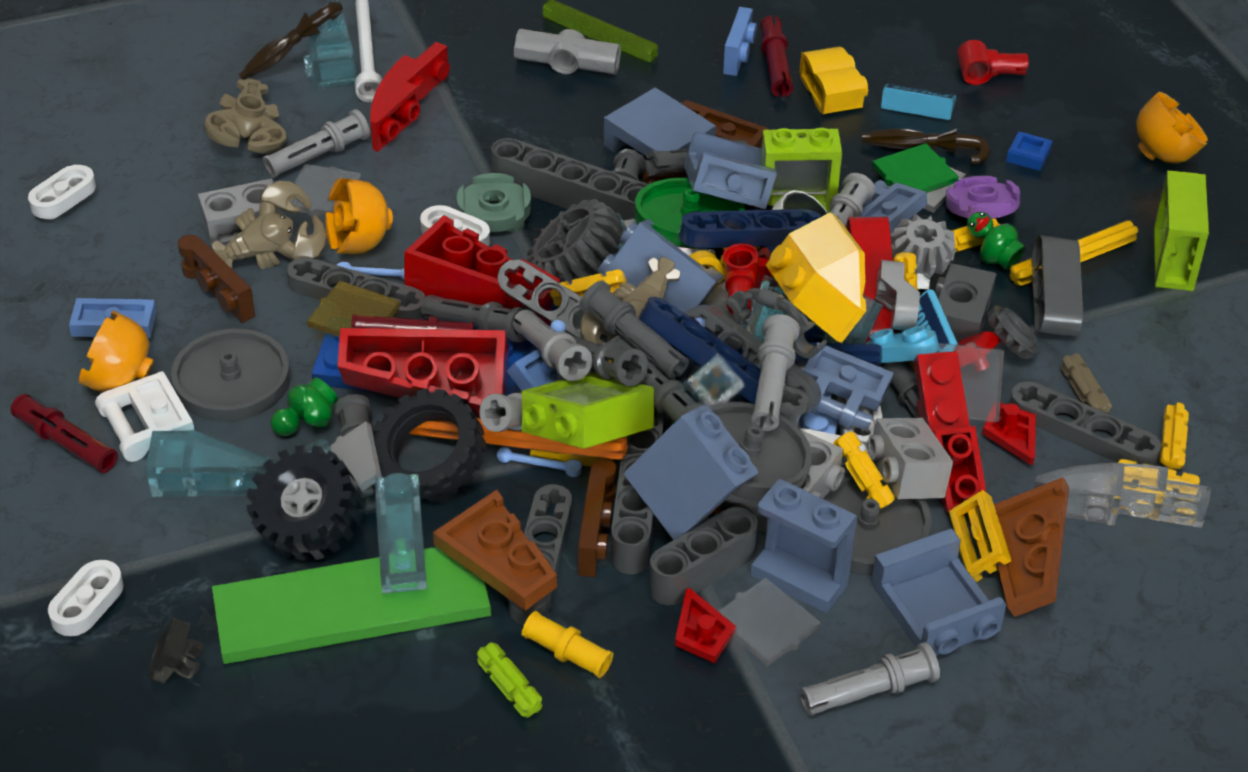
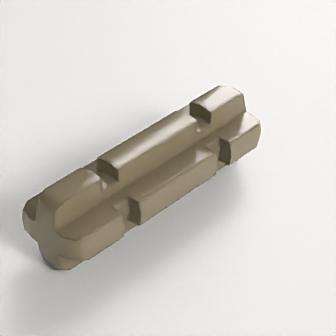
(1085, 383)

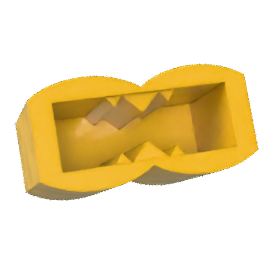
(832, 80)

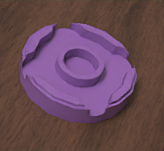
(982, 195)

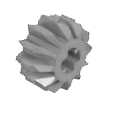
(928, 241)

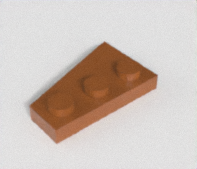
(1034, 537)
(497, 551)

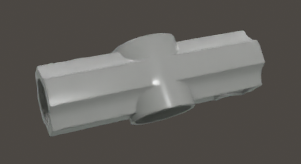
(567, 51)

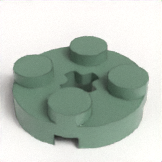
(512, 199)

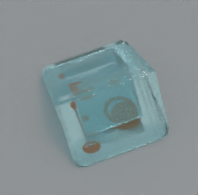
(714, 382)

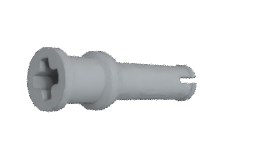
(333, 140)
(850, 201)
(557, 348)
(775, 357)
(502, 412)
(888, 675)

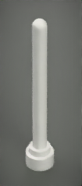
(368, 80)

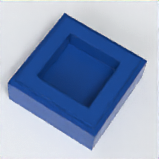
(1029, 151)

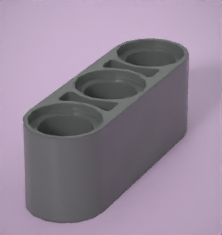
(1057, 286)
(703, 555)

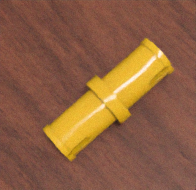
(567, 644)

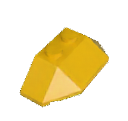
(823, 274)

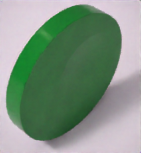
(670, 199)

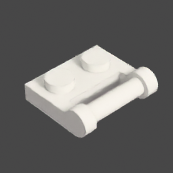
(155, 406)

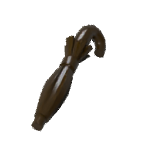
(277, 49)
(950, 140)

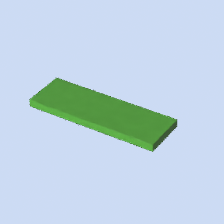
(339, 606)

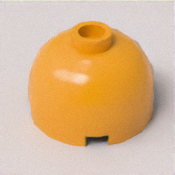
(1167, 131)
(357, 217)
(117, 354)

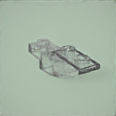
(1135, 490)

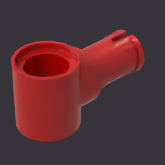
(981, 64)
(741, 270)

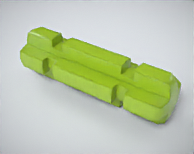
(509, 679)

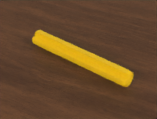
(1090, 247)

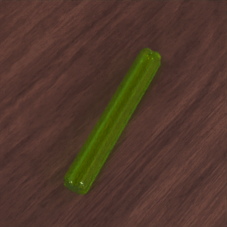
(600, 30)

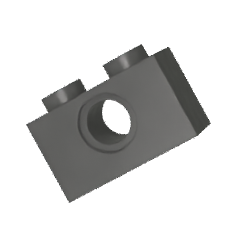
(965, 299)

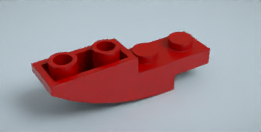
(400, 90)
(945, 411)

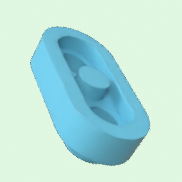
(906, 344)

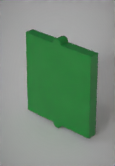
(916, 168)

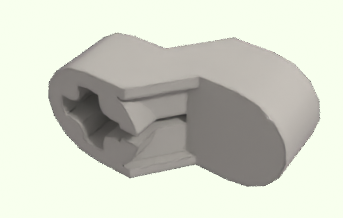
(897, 295)

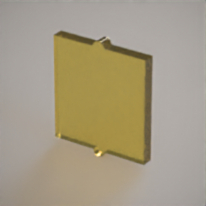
(343, 301)

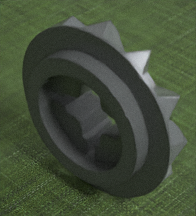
(1013, 332)

